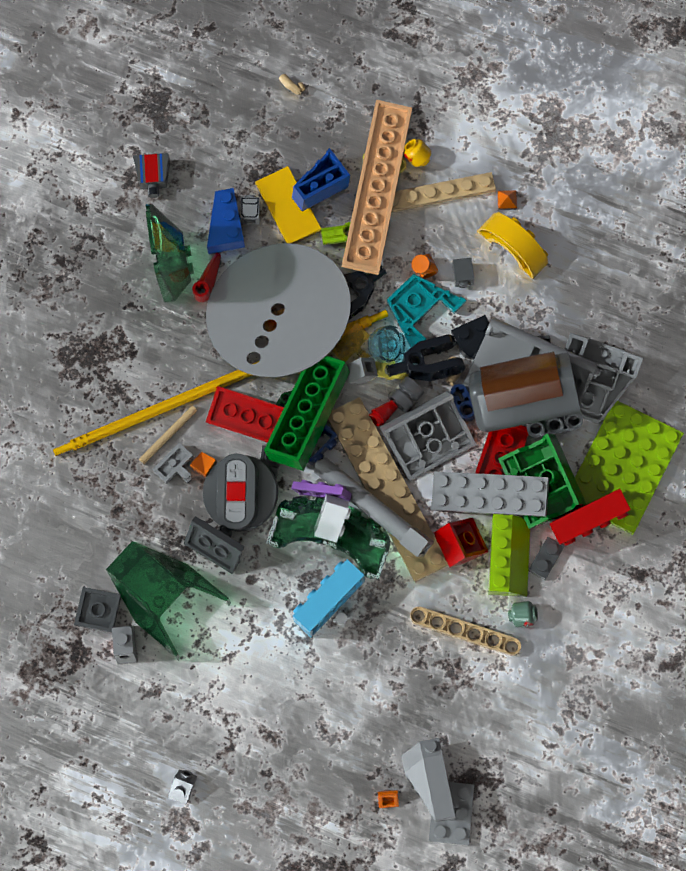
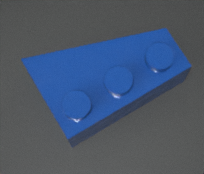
(321, 182)
(225, 224)

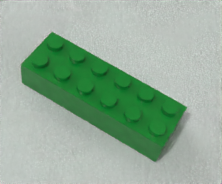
(306, 413)

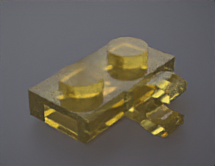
(352, 343)

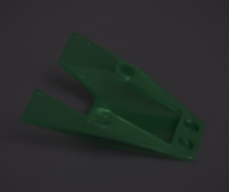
(151, 584)

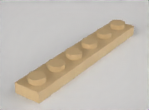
(443, 192)

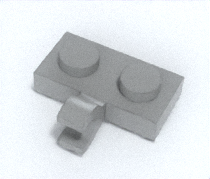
(173, 464)

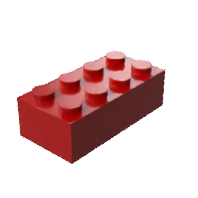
(590, 516)

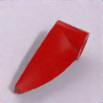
(207, 279)

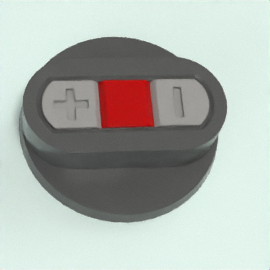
(240, 492)

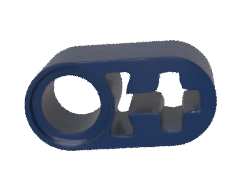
(467, 401)

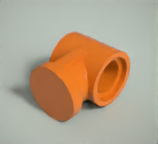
(424, 266)

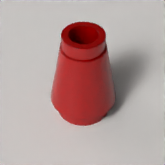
(382, 413)

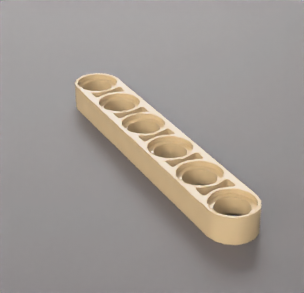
(466, 628)

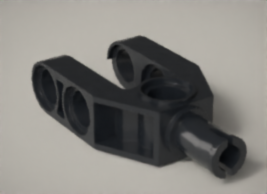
(363, 294)
(431, 371)

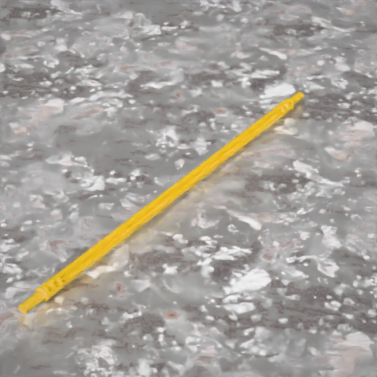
(180, 399)

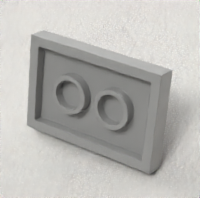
(455, 830)

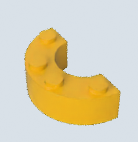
(516, 241)

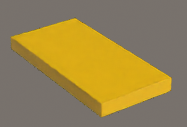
(291, 221)

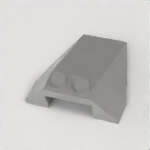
(616, 373)

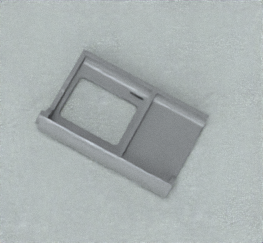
(508, 343)

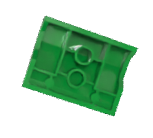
(548, 460)

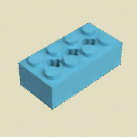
(328, 598)

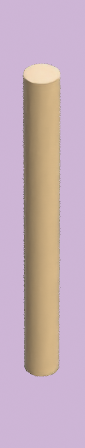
(167, 435)

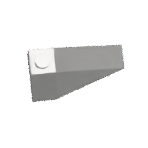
(428, 775)

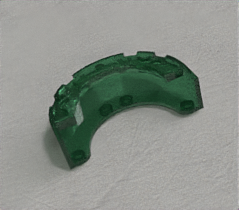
(361, 537)

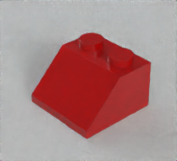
(460, 542)

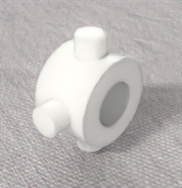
(341, 618)

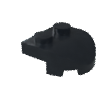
(470, 336)

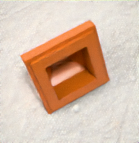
(507, 199)
(388, 798)

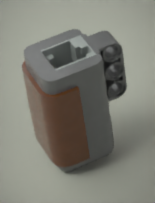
(526, 393)

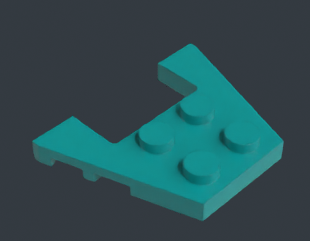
(415, 300)

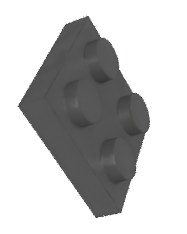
(97, 610)

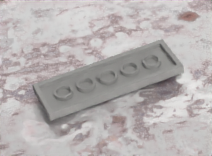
(490, 494)

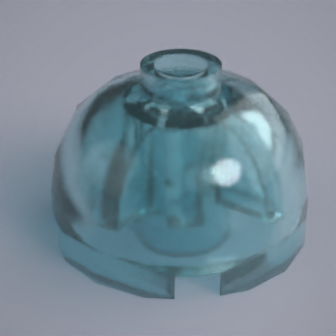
(386, 344)

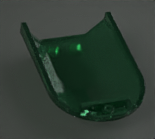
(171, 252)

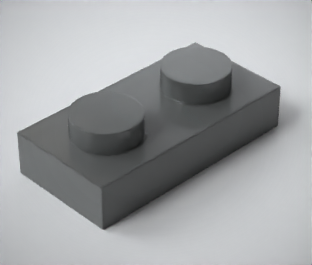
(546, 558)

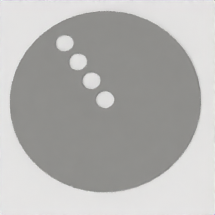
(314, 313)

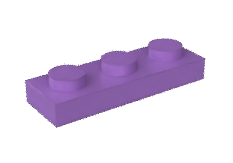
(321, 489)

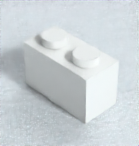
(331, 518)

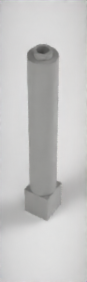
(409, 536)

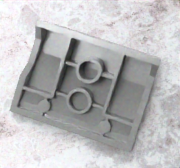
(428, 435)

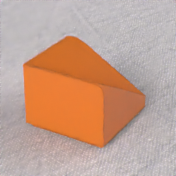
(203, 464)

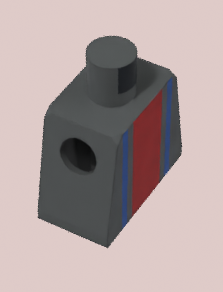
(152, 172)

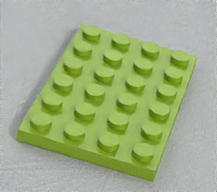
(627, 455)

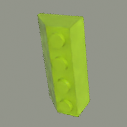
(509, 556)

